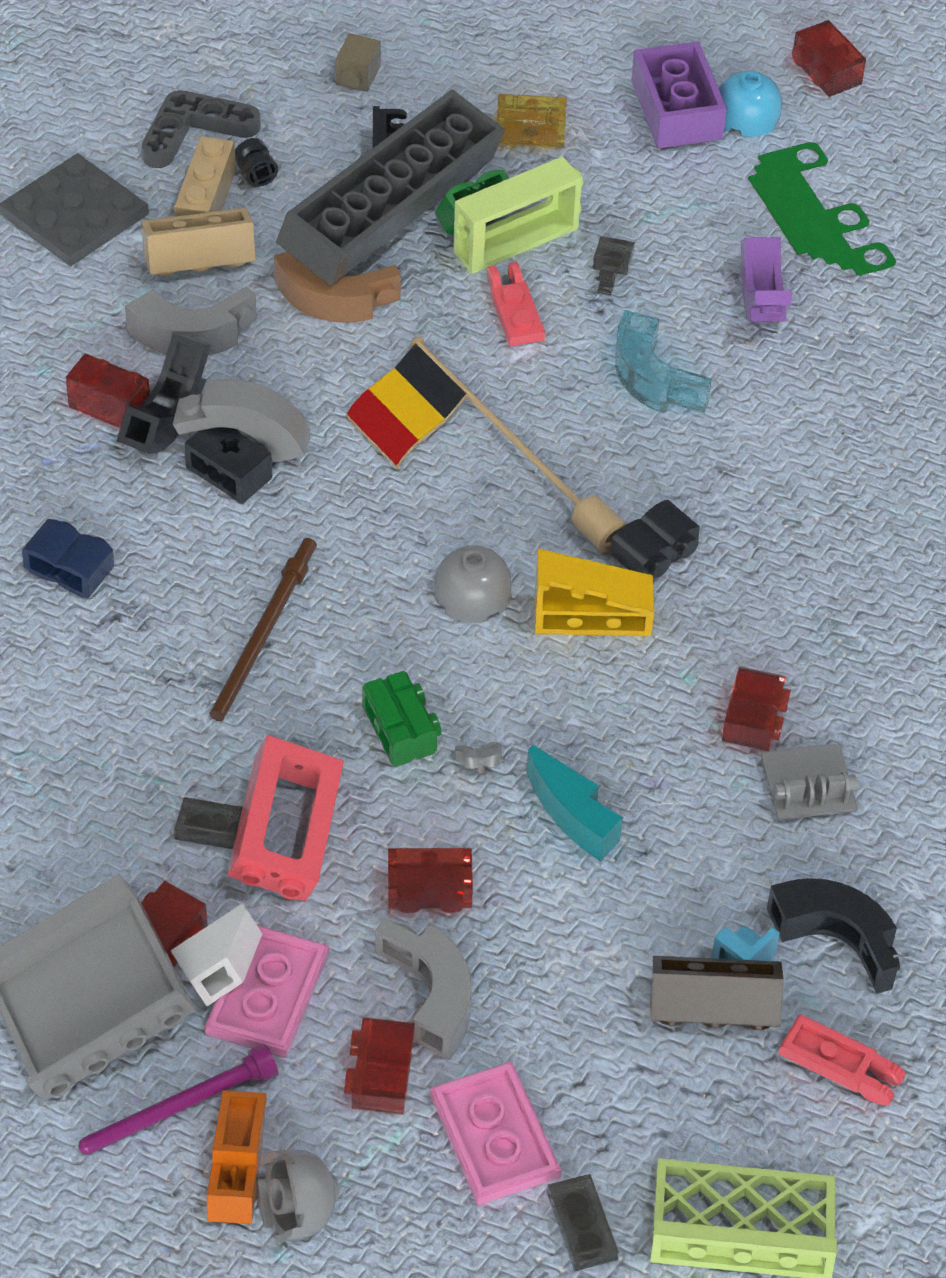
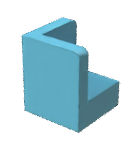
(745, 944)

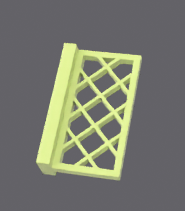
(742, 1245)

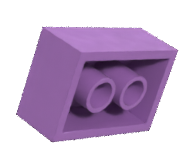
(678, 94)

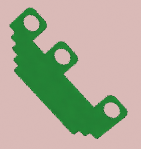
(803, 216)

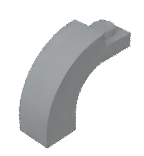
(155, 319)
(249, 409)
(440, 964)

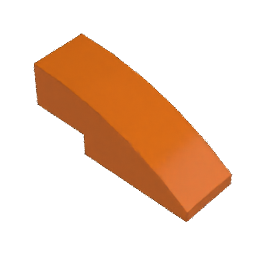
(236, 1157)

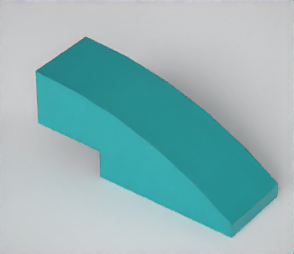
(573, 804)

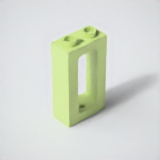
(485, 245)

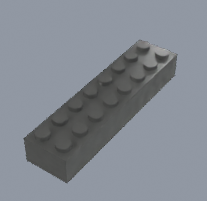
(389, 187)

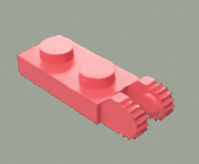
(515, 307)
(841, 1059)

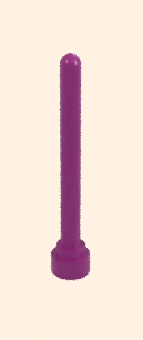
(256, 1066)

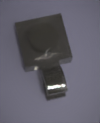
(612, 258)

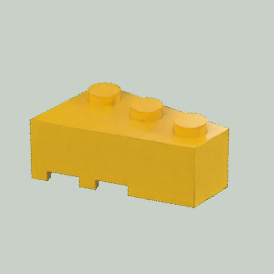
(590, 598)

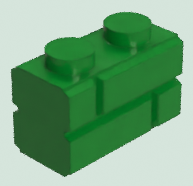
(400, 718)

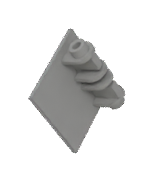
(809, 781)

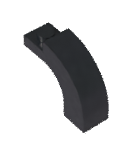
(150, 423)
(842, 912)

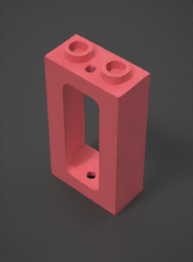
(250, 859)

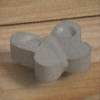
(479, 757)

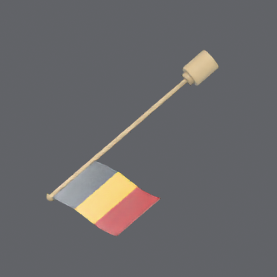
(421, 397)

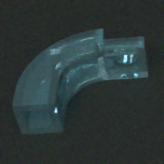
(650, 378)

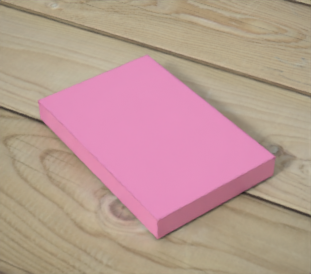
(273, 994)
(495, 1133)

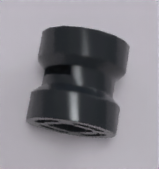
(254, 160)

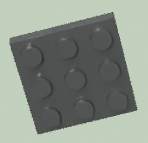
(73, 209)

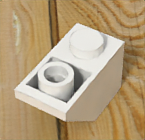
(219, 954)

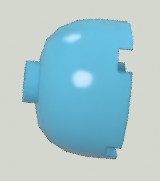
(751, 103)

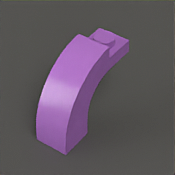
(762, 280)

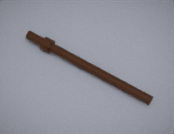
(292, 574)

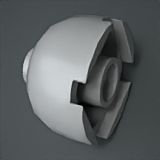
(473, 584)
(296, 1194)

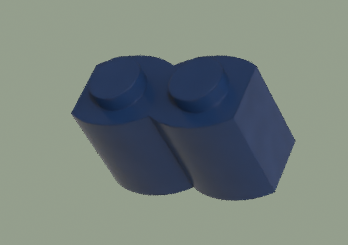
(67, 557)

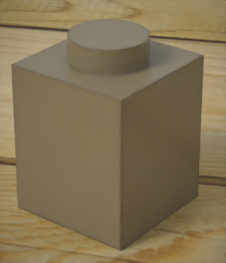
(358, 62)

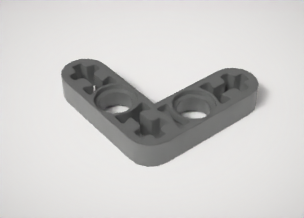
(180, 111)

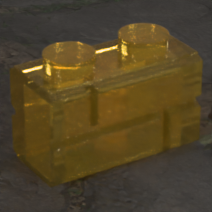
(532, 120)

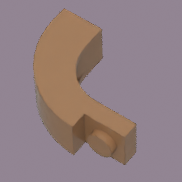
(345, 300)

